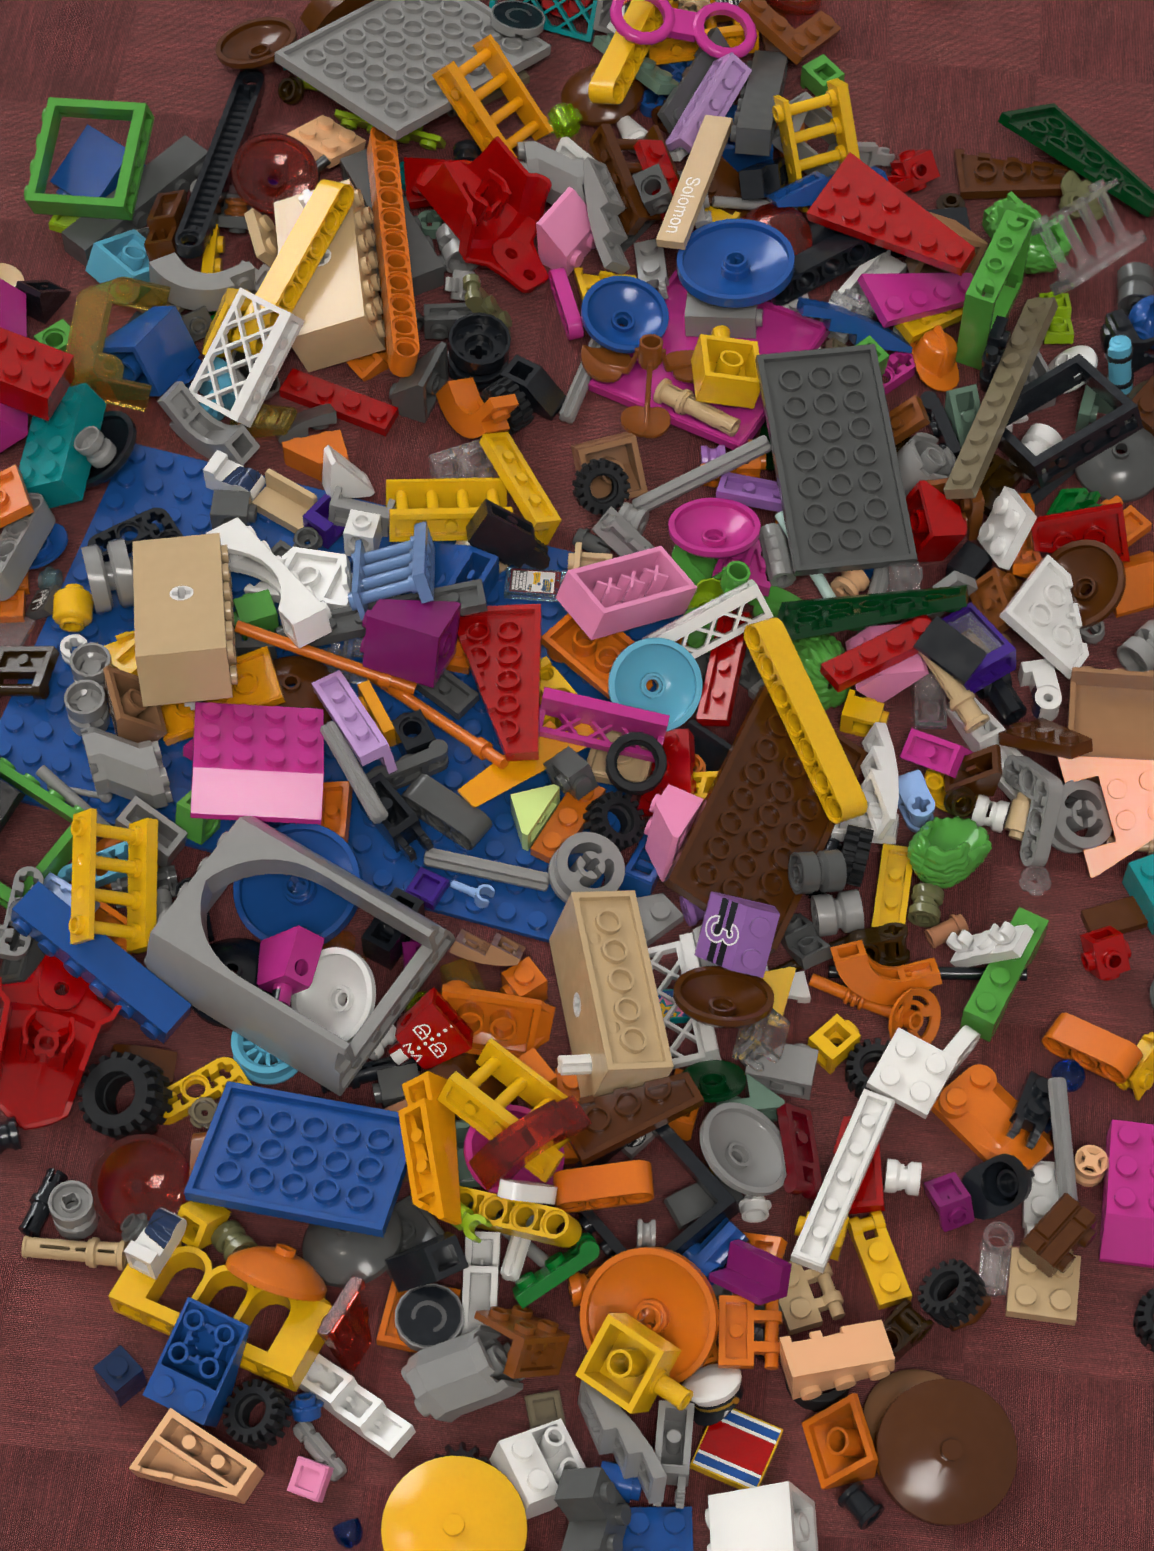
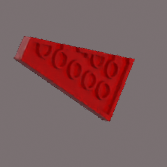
(877, 212)
(506, 666)

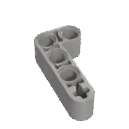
(21, 544)

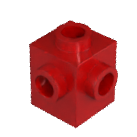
(916, 164)
(1105, 953)

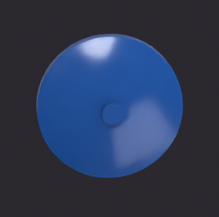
(736, 263)
(281, 901)

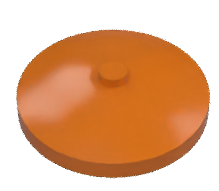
(662, 1294)

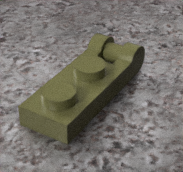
(479, 301)

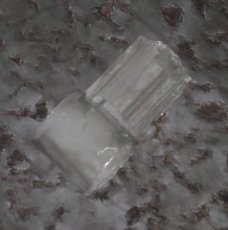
(994, 1260)

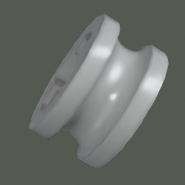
(646, 1233)

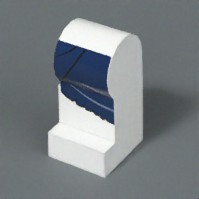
(227, 475)
(1044, 687)
(156, 1243)

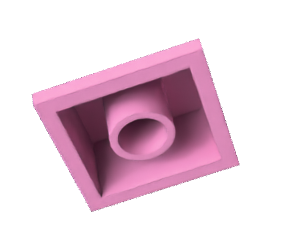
(565, 233)
(893, 679)
(669, 826)

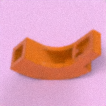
(469, 413)

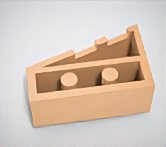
(836, 1359)
(195, 1460)

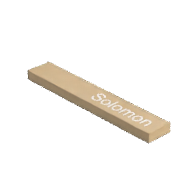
(694, 182)

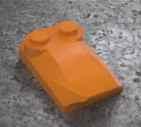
(586, 657)
(508, 1019)
(979, 1115)

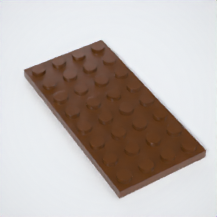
(755, 819)

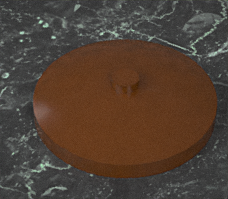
(945, 1452)

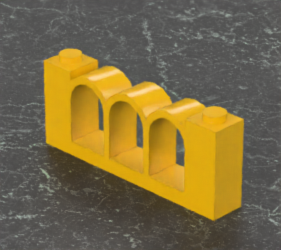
(290, 1353)

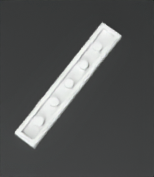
(842, 1181)

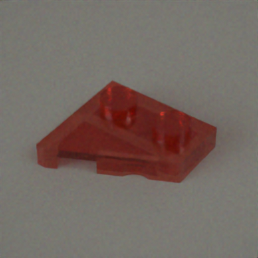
(346, 1326)

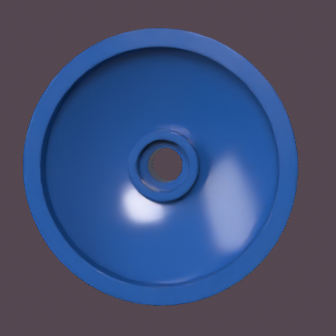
(624, 302)

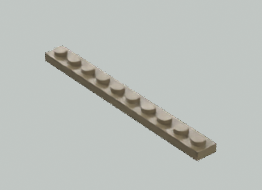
(1000, 399)

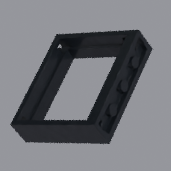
(1084, 443)
(697, 1232)

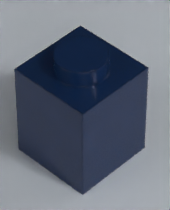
(120, 1376)

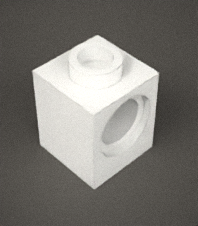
(362, 526)

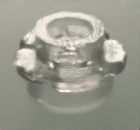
(1035, 873)

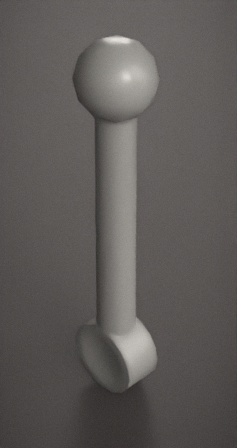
(106, 798)

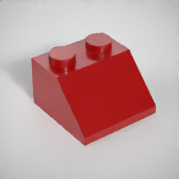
(934, 522)

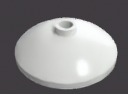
(338, 976)

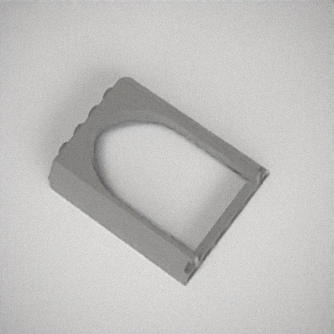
(185, 961)

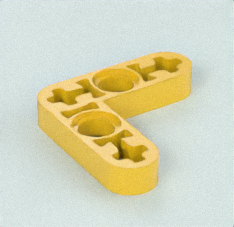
(200, 1077)

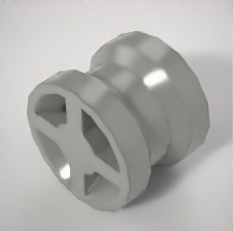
(635, 517)

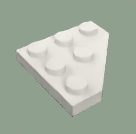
(1047, 616)

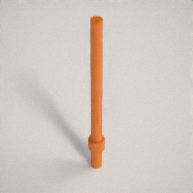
(382, 679)
(478, 746)

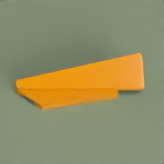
(496, 781)
(431, 1148)

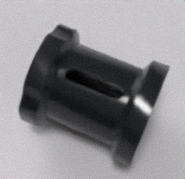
(860, 1505)

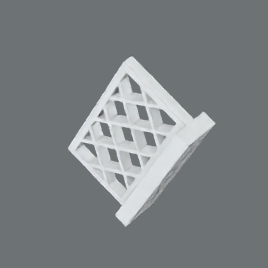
(266, 365)
(704, 1035)

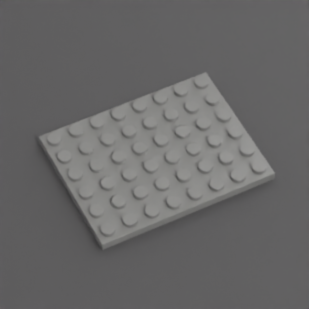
(386, 53)

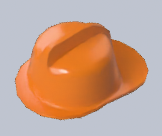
(936, 359)

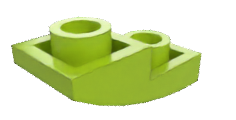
(1061, 327)

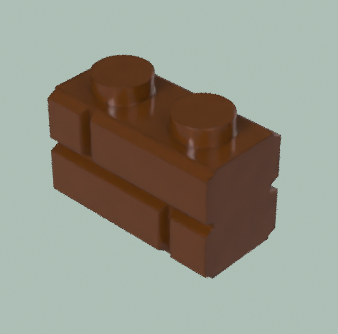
(1059, 1235)

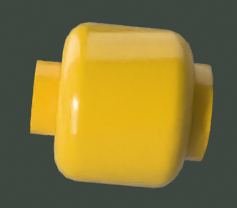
(73, 608)

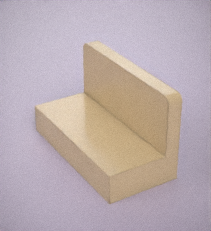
(284, 501)

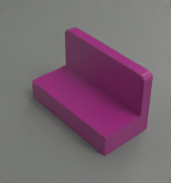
(753, 1274)

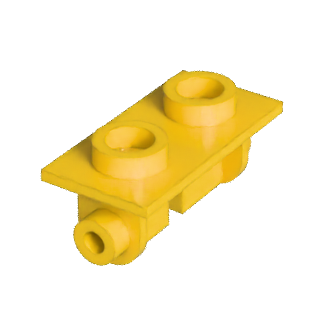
(1143, 1075)

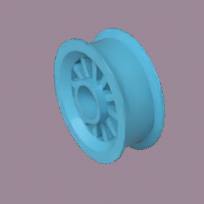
(251, 1060)

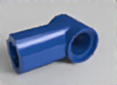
(713, 1251)

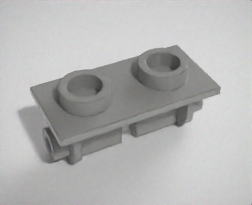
(620, 534)

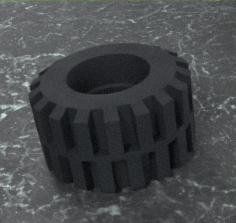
(102, 1089)

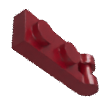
(799, 1151)

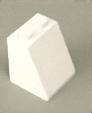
(762, 1519)

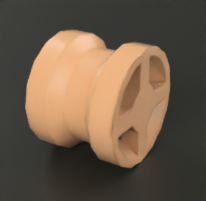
(850, 583)
(1090, 1157)

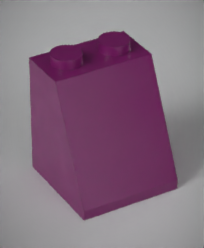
(411, 638)

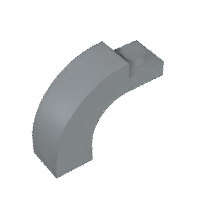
(198, 289)
(204, 431)

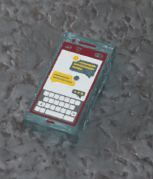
(533, 584)

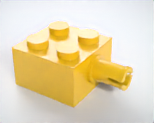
(725, 369)
(632, 1365)

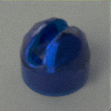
(348, 1533)

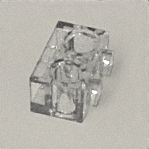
(462, 462)

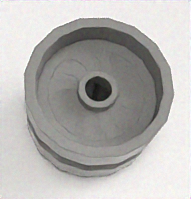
(110, 575)

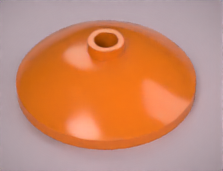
(277, 1272)

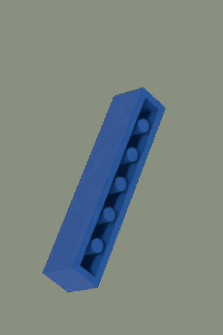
(102, 964)

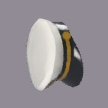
(714, 1393)

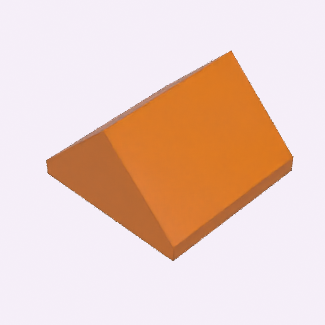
(1139, 585)
(841, 1444)

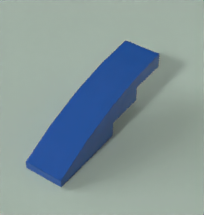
(805, 190)
(857, 326)

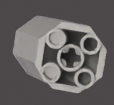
(557, 167)
(126, 767)
(460, 1375)

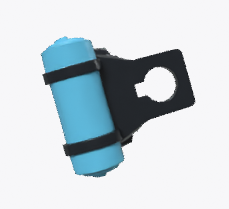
(1123, 350)

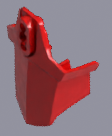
(491, 211)
(47, 1043)

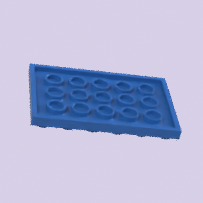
(301, 1159)

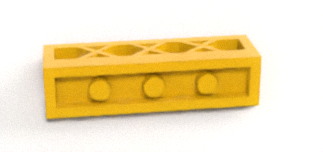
(521, 484)

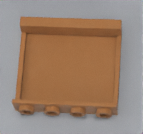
(1114, 711)

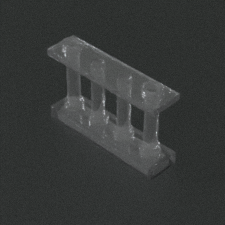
(1106, 252)

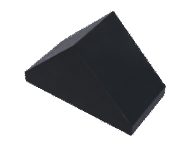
(42, 298)

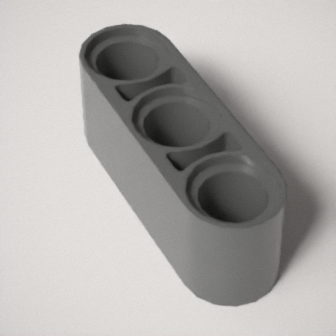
(447, 811)

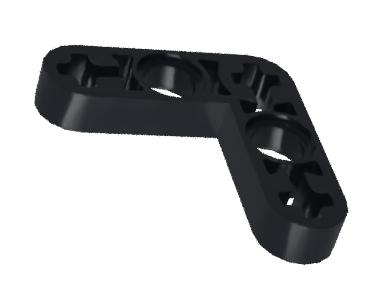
(140, 524)

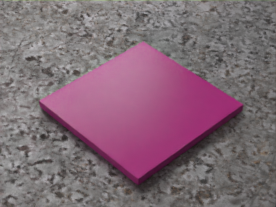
(781, 332)

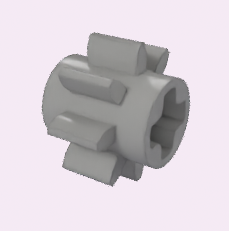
(455, 284)

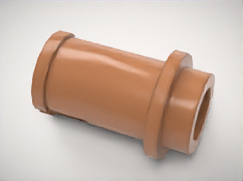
(939, 934)

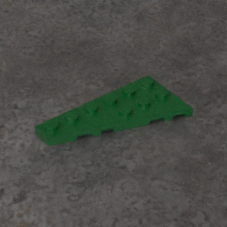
(1075, 148)
(856, 612)

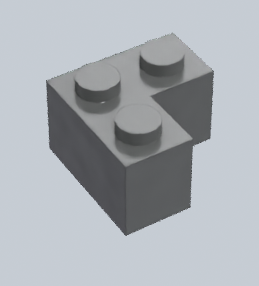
(594, 1510)

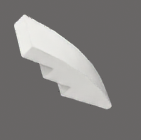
(986, 737)
(881, 779)
(357, 1407)

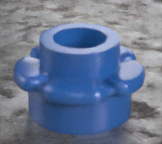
(306, 1407)

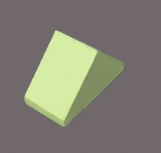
(532, 811)

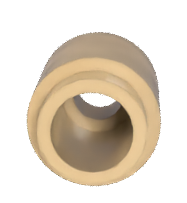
(1017, 816)

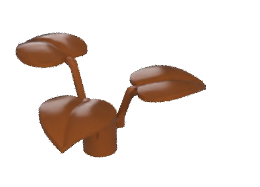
(609, 365)

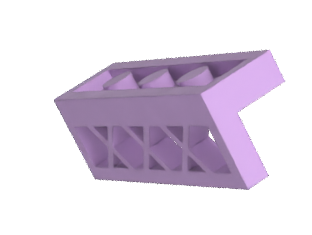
(712, 98)
(353, 720)

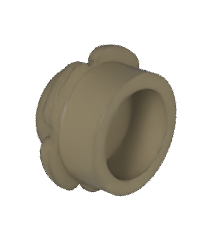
(196, 1109)

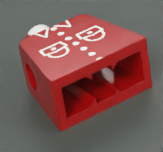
(431, 1033)

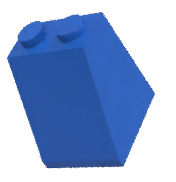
(90, 166)
(153, 348)

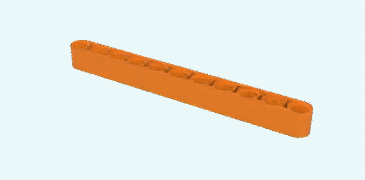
(392, 254)

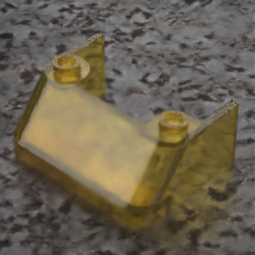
(88, 334)

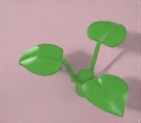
(731, 577)

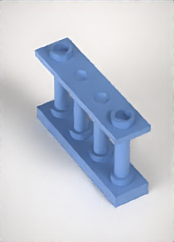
(393, 570)

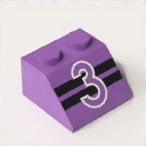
(737, 933)

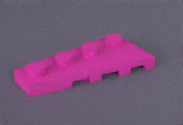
(912, 296)

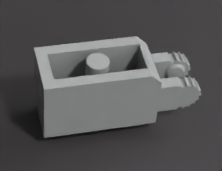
(674, 1446)

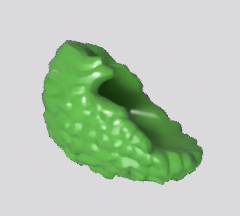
(1038, 257)
(814, 652)
(948, 850)

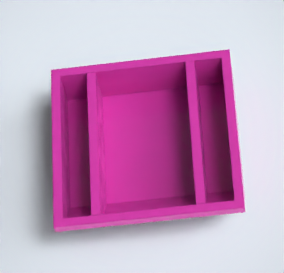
(257, 763)
(1128, 1195)

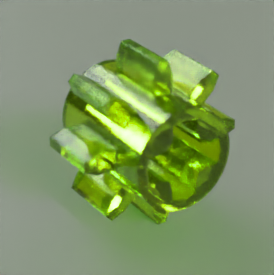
(564, 120)

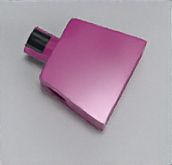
(288, 962)

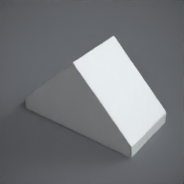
(342, 473)

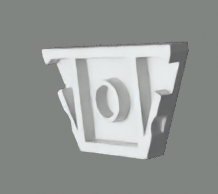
(321, 570)

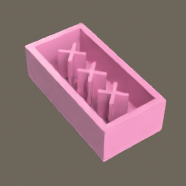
(626, 592)

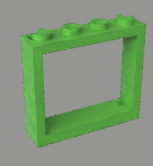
(131, 170)
(1001, 266)
(61, 852)

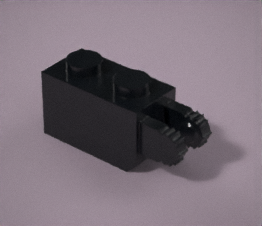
(506, 536)
(402, 823)

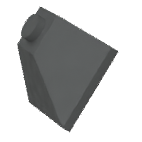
(416, 393)

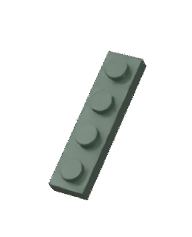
(648, 74)

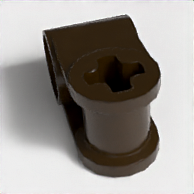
(882, 944)
(906, 1328)

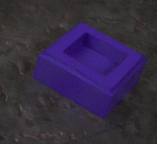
(428, 887)

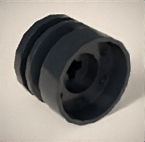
(478, 349)

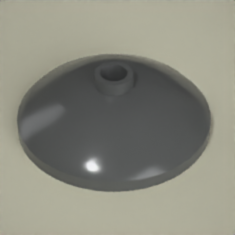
(1121, 474)
(344, 1253)

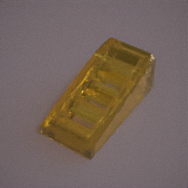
(266, 420)

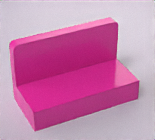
(934, 753)

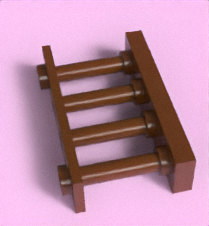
(609, 150)

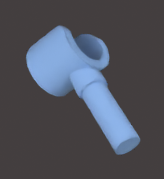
(475, 892)

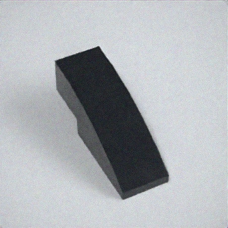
(763, 178)

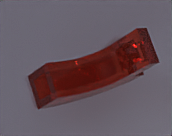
(527, 1139)

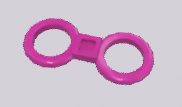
(687, 26)

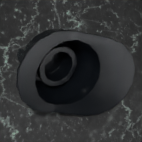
(998, 1185)

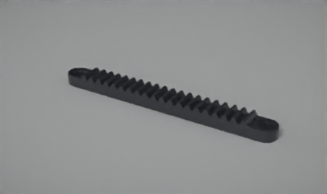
(215, 173)

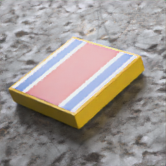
(737, 1450)

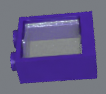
(1000, 652)

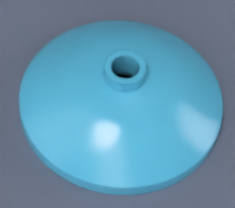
(672, 669)

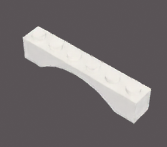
(300, 611)

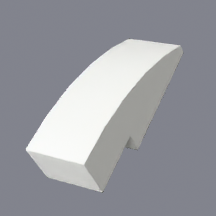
(481, 1277)

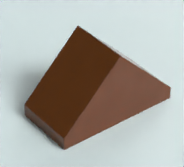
(979, 772)

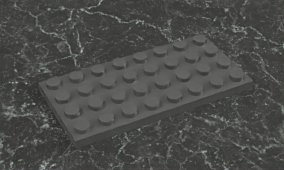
(835, 459)

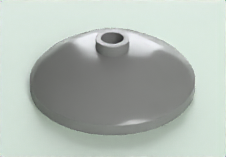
(743, 1149)

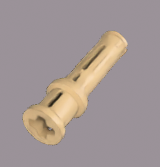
(685, 403)
(960, 699)
(92, 1252)

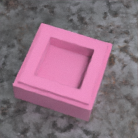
(310, 1479)

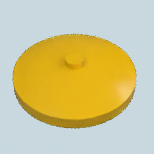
(454, 1507)

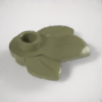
(1073, 189)

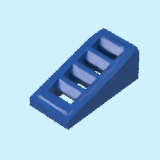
(636, 880)

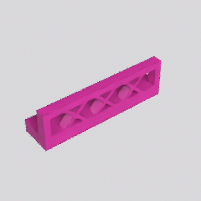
(599, 715)

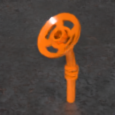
(897, 1017)

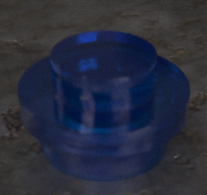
(1071, 1071)

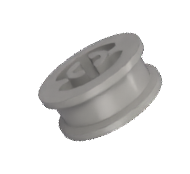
(1084, 813)
(598, 858)

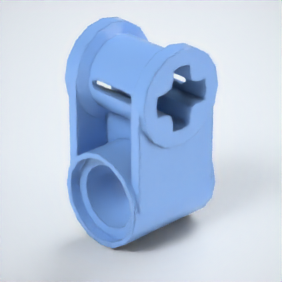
(915, 800)

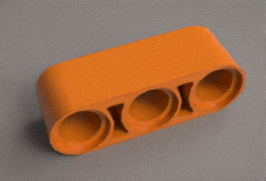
(1092, 1047)
(604, 1186)

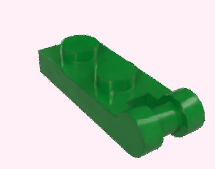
(556, 1270)

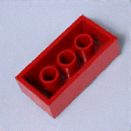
(33, 374)

